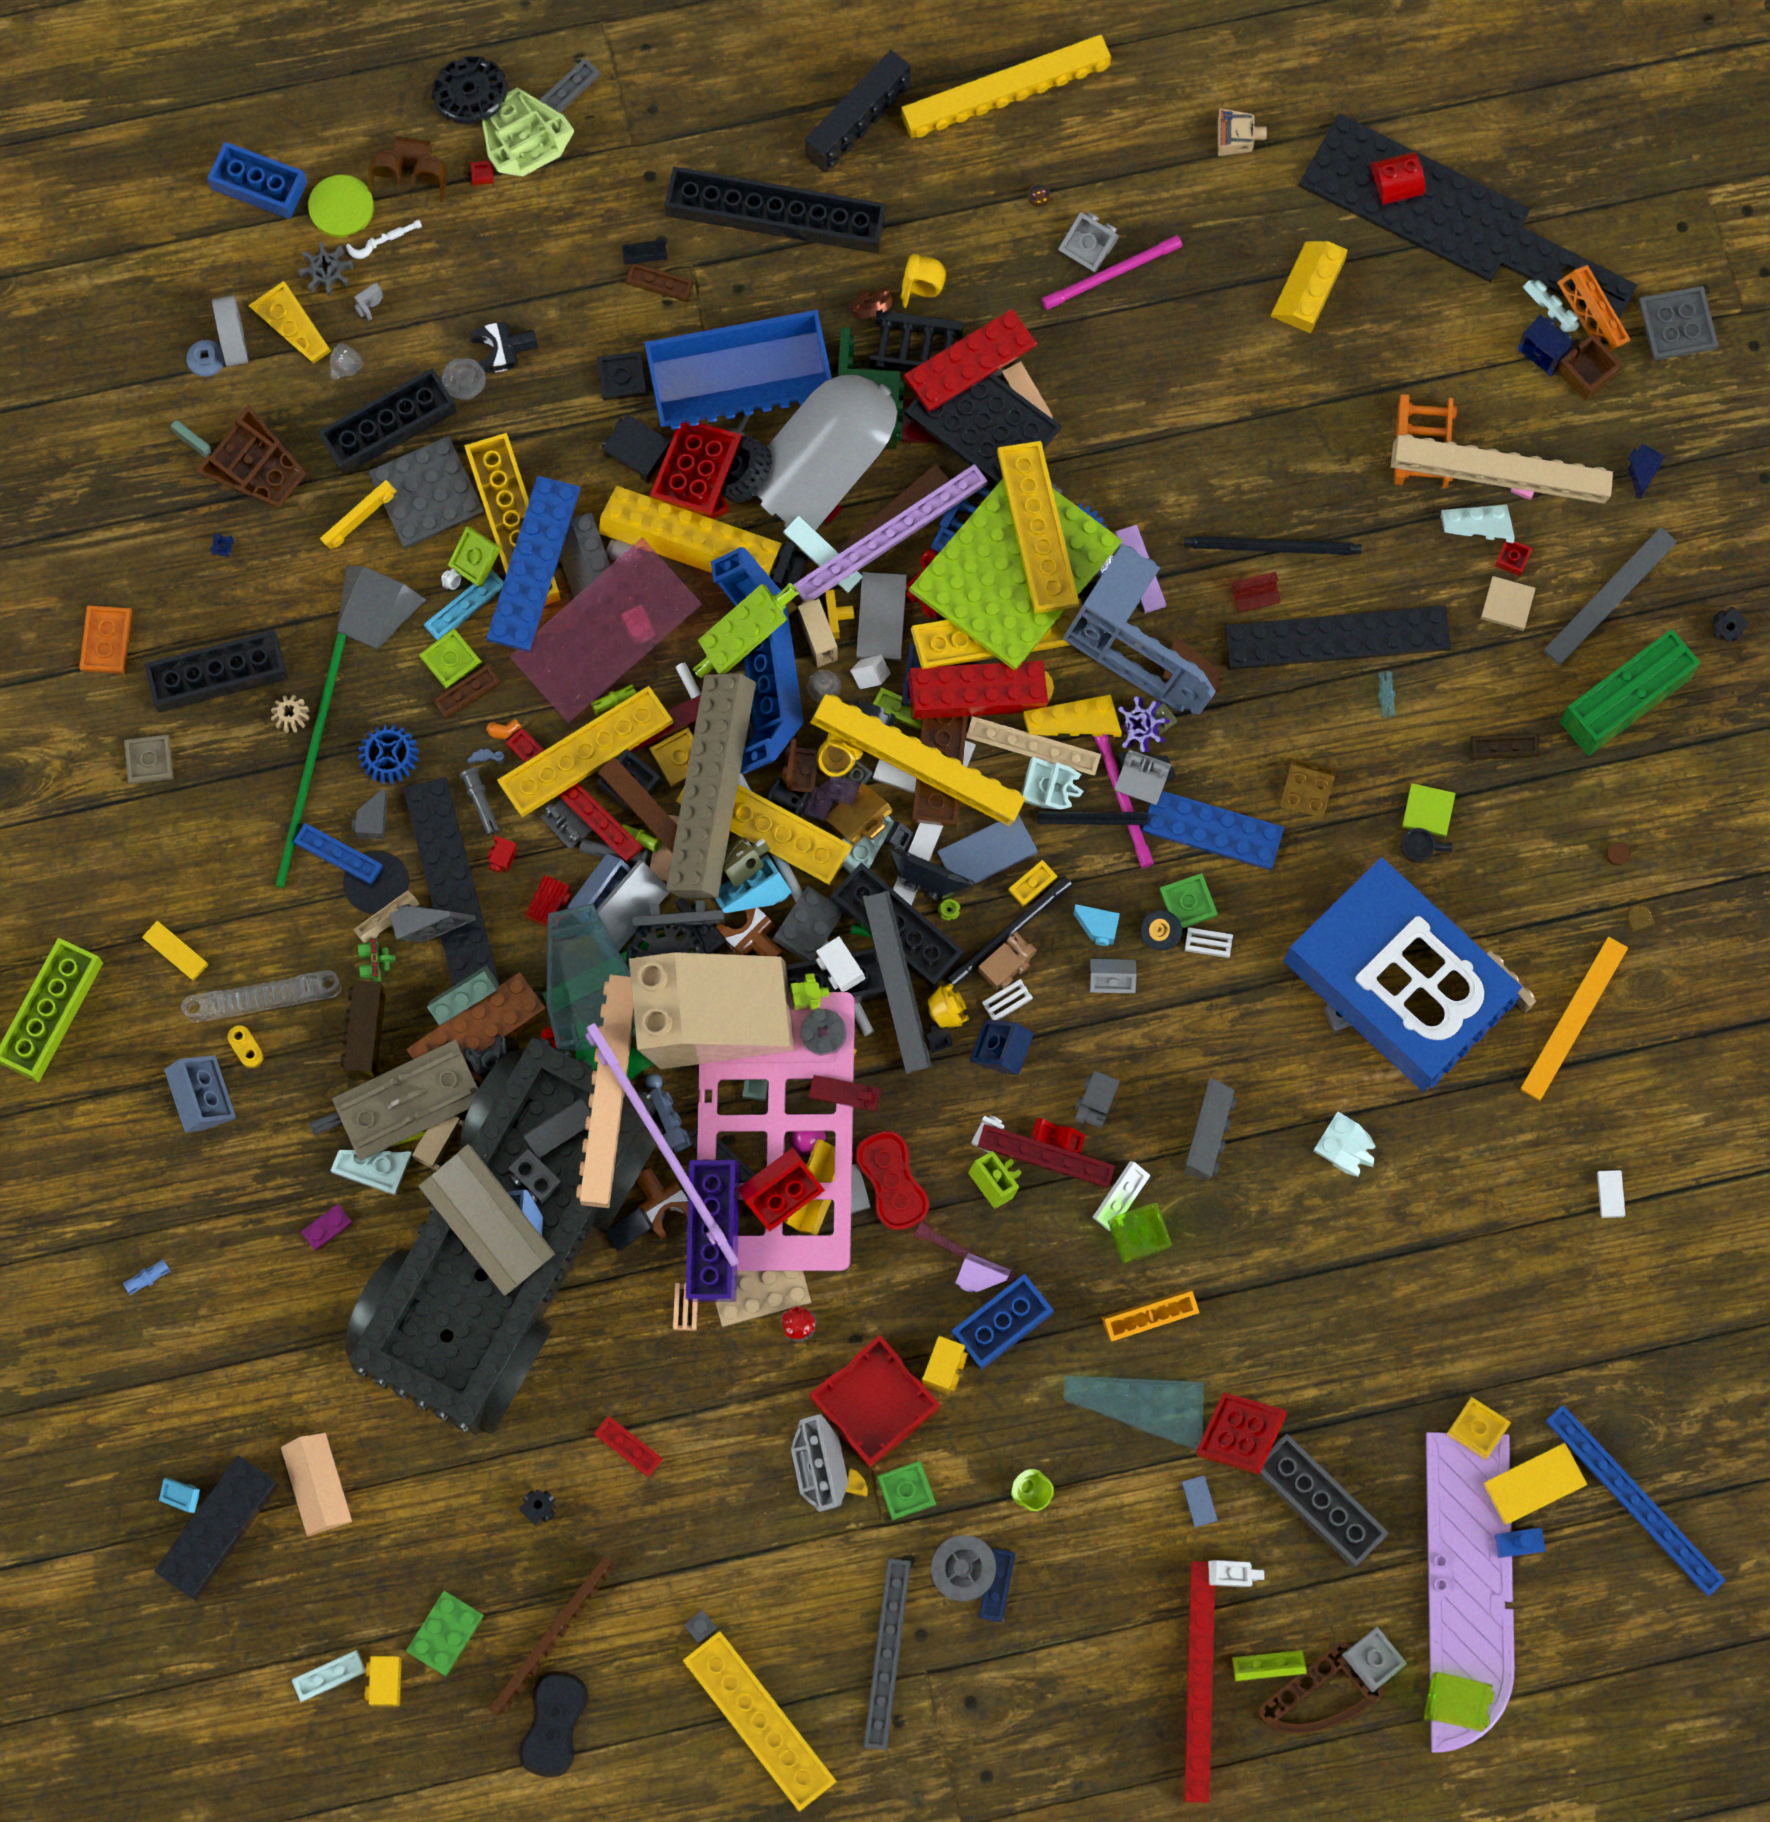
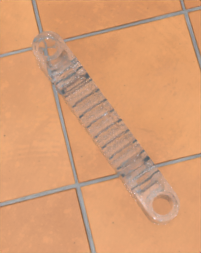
(261, 996)

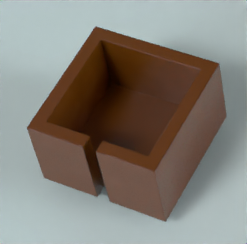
(1591, 369)

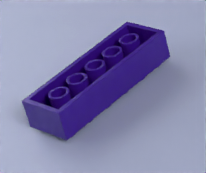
(707, 1269)

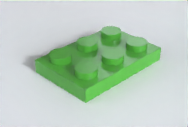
(445, 1633)

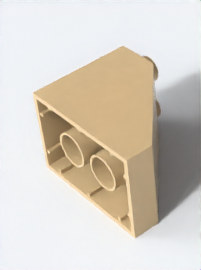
(710, 1007)

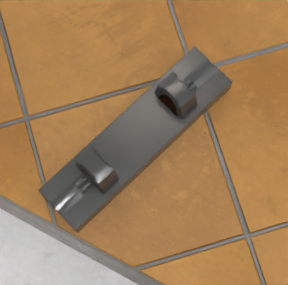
(699, 917)

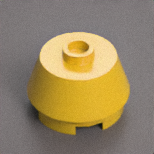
(947, 1007)

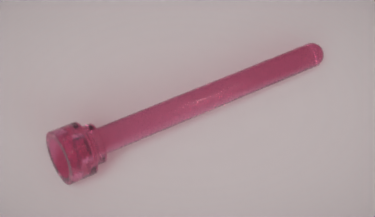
(925, 1232)

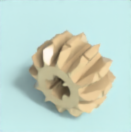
(288, 706)

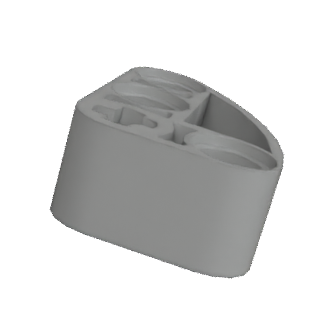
(230, 330)

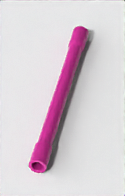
(1161, 249)
(1141, 848)

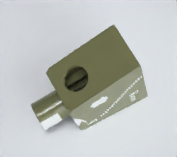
(743, 860)

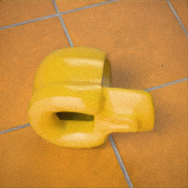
(922, 277)
(837, 756)

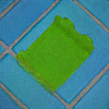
(1459, 1702)

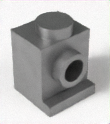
(1335, 1022)

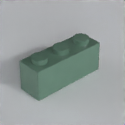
(463, 995)

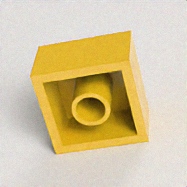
(943, 1366)

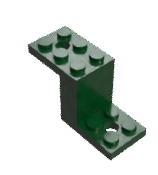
(890, 379)

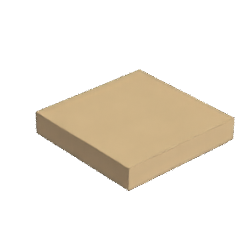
(1508, 603)

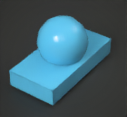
(179, 1495)

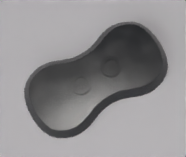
(548, 1744)

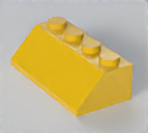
(1309, 284)

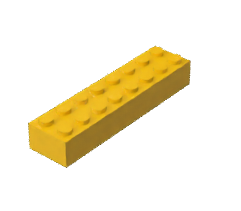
(502, 495)
(680, 532)

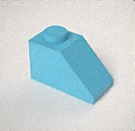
(1098, 924)

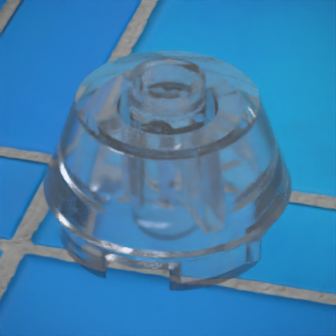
(463, 378)

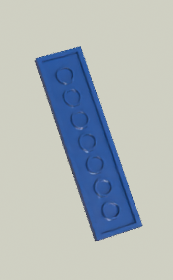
(533, 564)

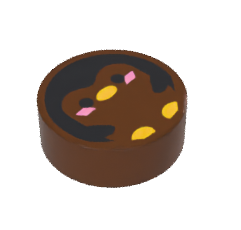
(1039, 195)

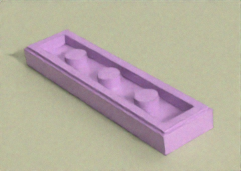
(1153, 597)

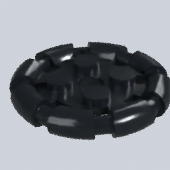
(477, 97)
(664, 944)

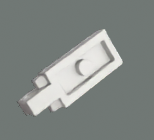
(1233, 1573)

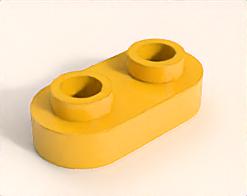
(244, 1046)

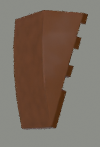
(253, 462)

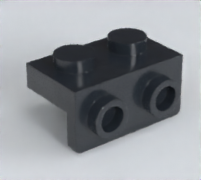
(789, 567)

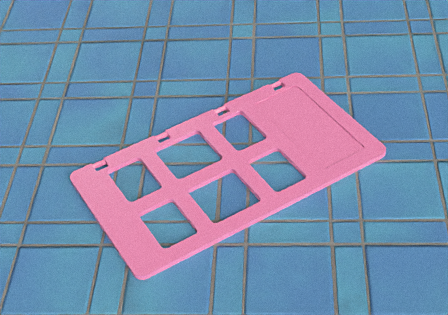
(773, 1249)

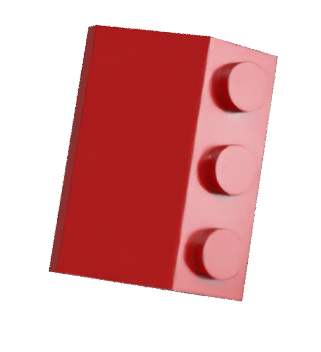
(780, 1189)

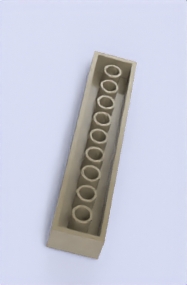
(711, 786)

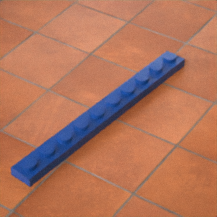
(1635, 1501)

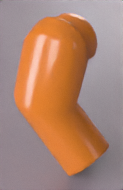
(502, 731)

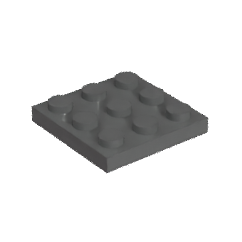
(1678, 323)

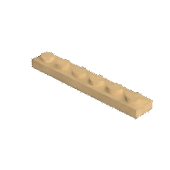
(1033, 745)

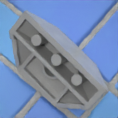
(819, 1463)

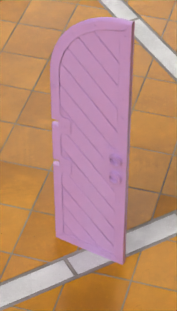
(1466, 1579)

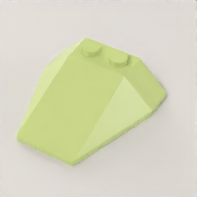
(525, 134)

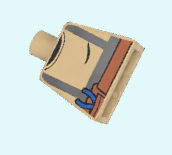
(1237, 132)

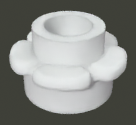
(451, 579)

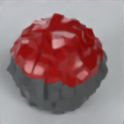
(798, 1323)

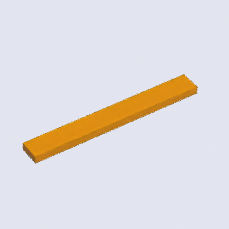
(1574, 1019)

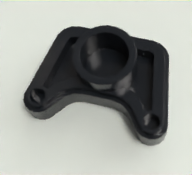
(486, 1059)

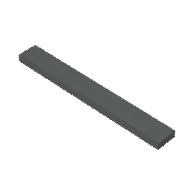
(1610, 596)
(887, 1654)

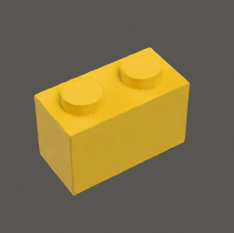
(384, 1681)

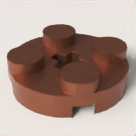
(869, 302)

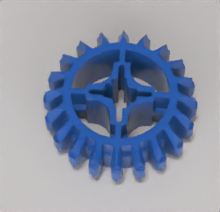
(394, 747)

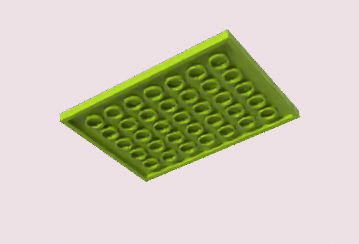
(983, 582)

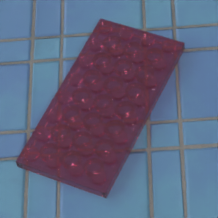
(606, 630)

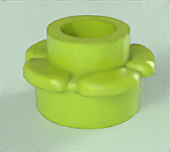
(949, 903)

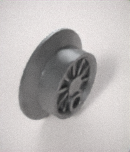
(963, 1568)

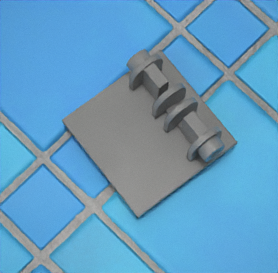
(1142, 777)

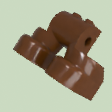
(409, 153)

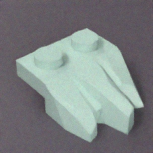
(1050, 784)
(1346, 1145)

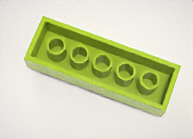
(48, 1009)

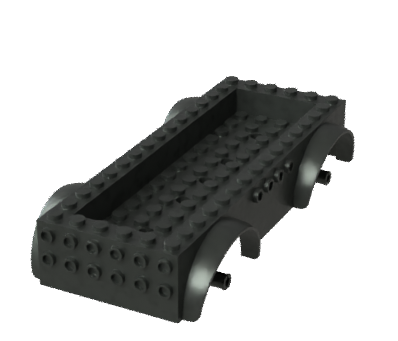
(435, 1283)

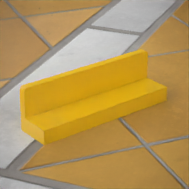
(822, 1165)

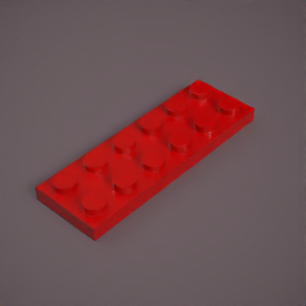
(970, 360)

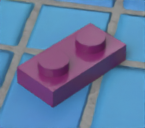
(326, 1227)

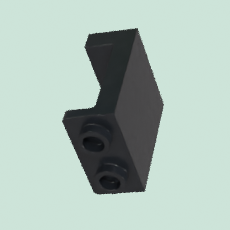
(636, 447)

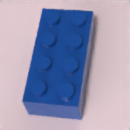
(257, 180)
(1002, 1322)

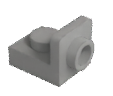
(368, 298)

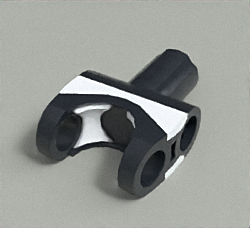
(504, 345)

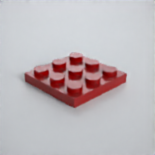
(1241, 1433)

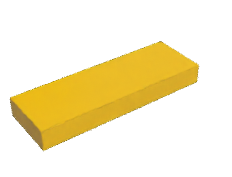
(175, 950)

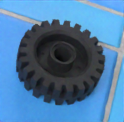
(747, 470)

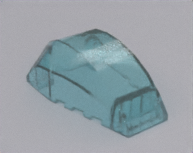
(578, 965)

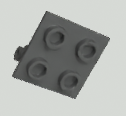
(565, 823)

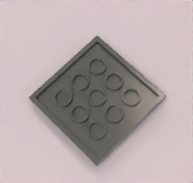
(430, 492)

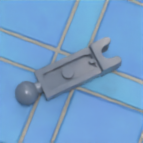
(674, 1136)

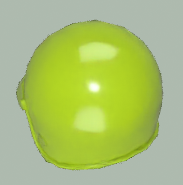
(1032, 1490)

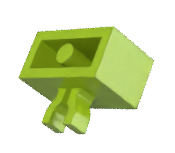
(994, 1179)

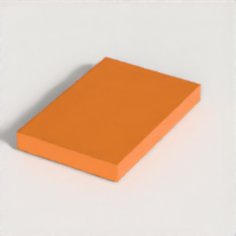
(105, 639)

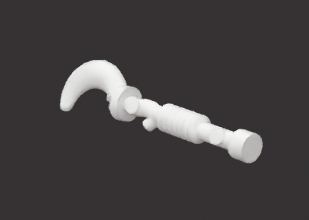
(371, 244)

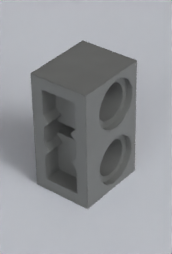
(538, 1173)

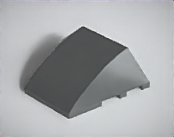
(374, 606)

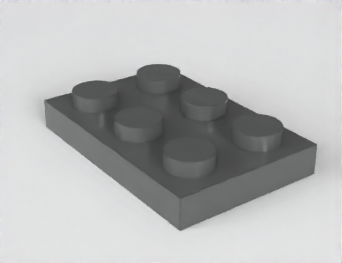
(808, 924)

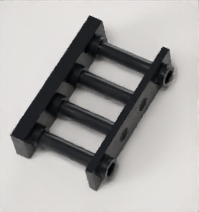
(909, 324)

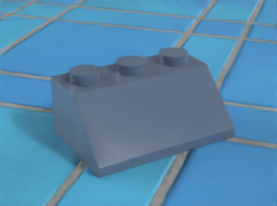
(601, 882)
(199, 1093)

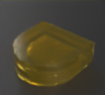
(1640, 918)

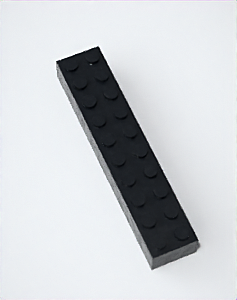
(775, 209)

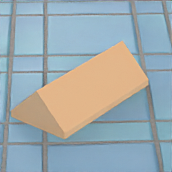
(316, 1483)

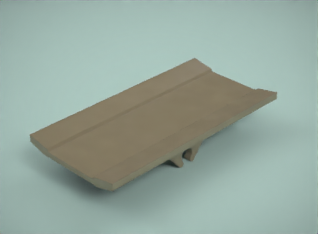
(407, 1100)
(486, 1220)

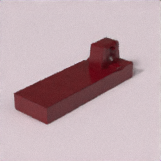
(845, 1093)

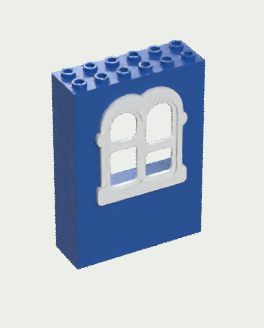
(1369, 932)

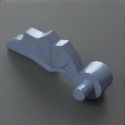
(484, 755)

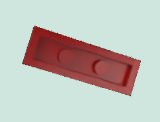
(628, 1446)

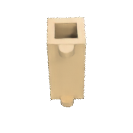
(436, 1141)

